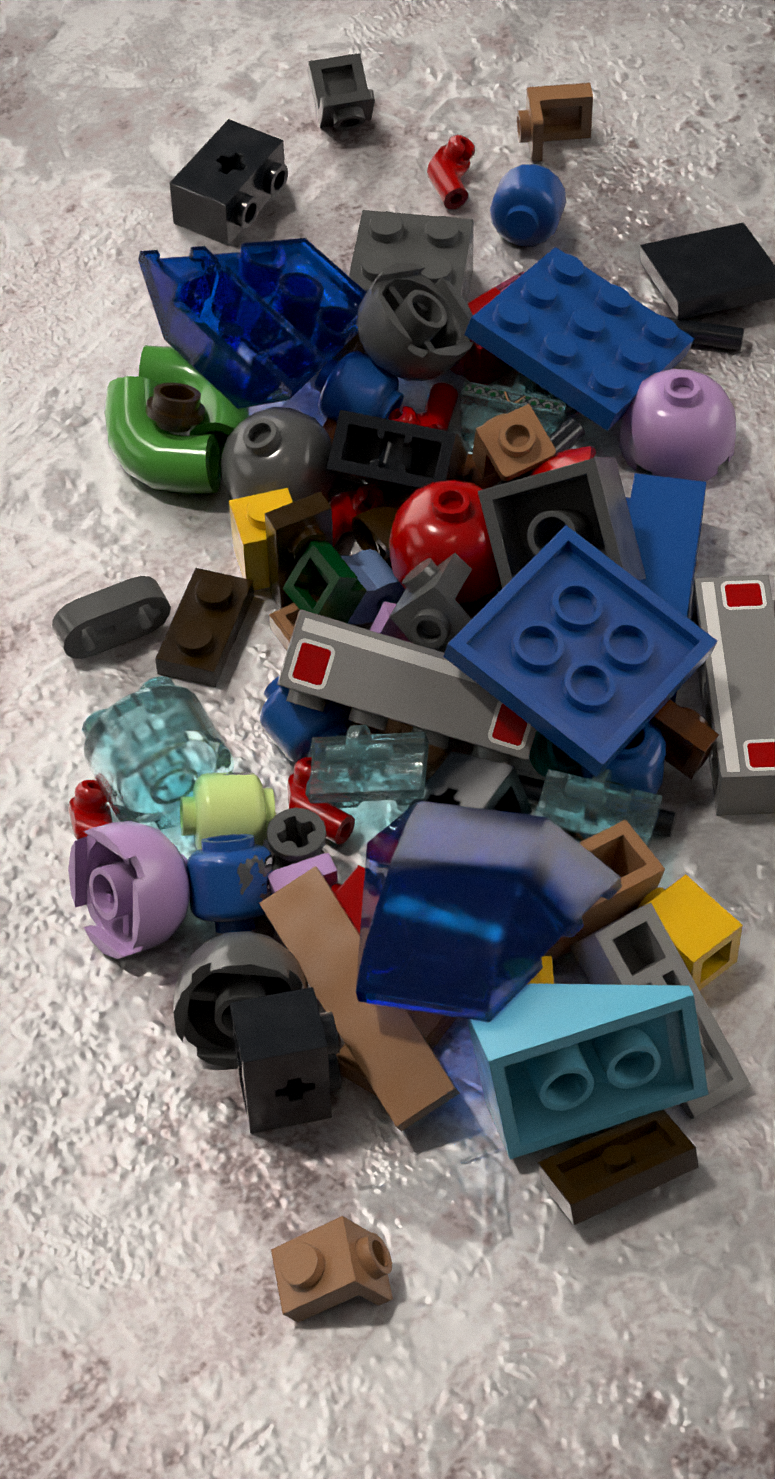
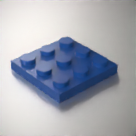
(578, 336)
(580, 650)

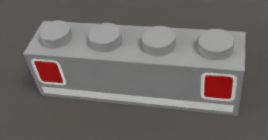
(398, 682)
(739, 689)

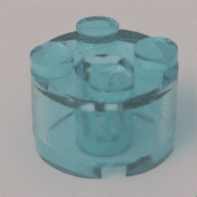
(153, 751)

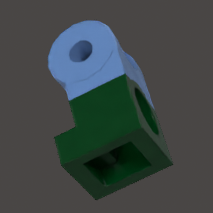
(348, 586)

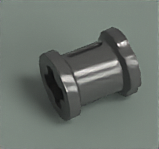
(295, 836)

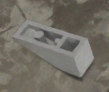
(642, 953)

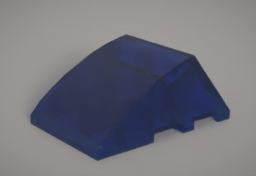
(254, 316)
(468, 907)

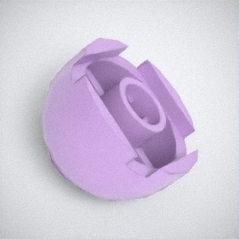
(679, 426)
(131, 885)

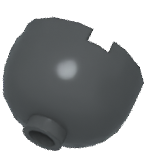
(413, 324)
(277, 452)
(223, 972)

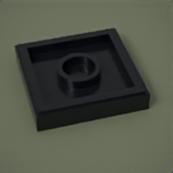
(710, 270)

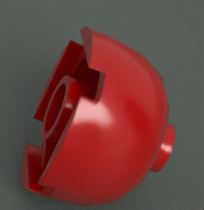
(438, 523)

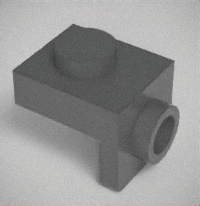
(340, 91)
(428, 605)

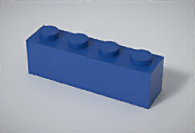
(668, 531)

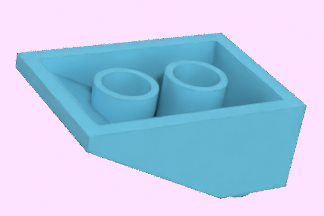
(586, 1059)

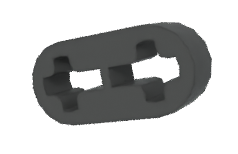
(111, 617)

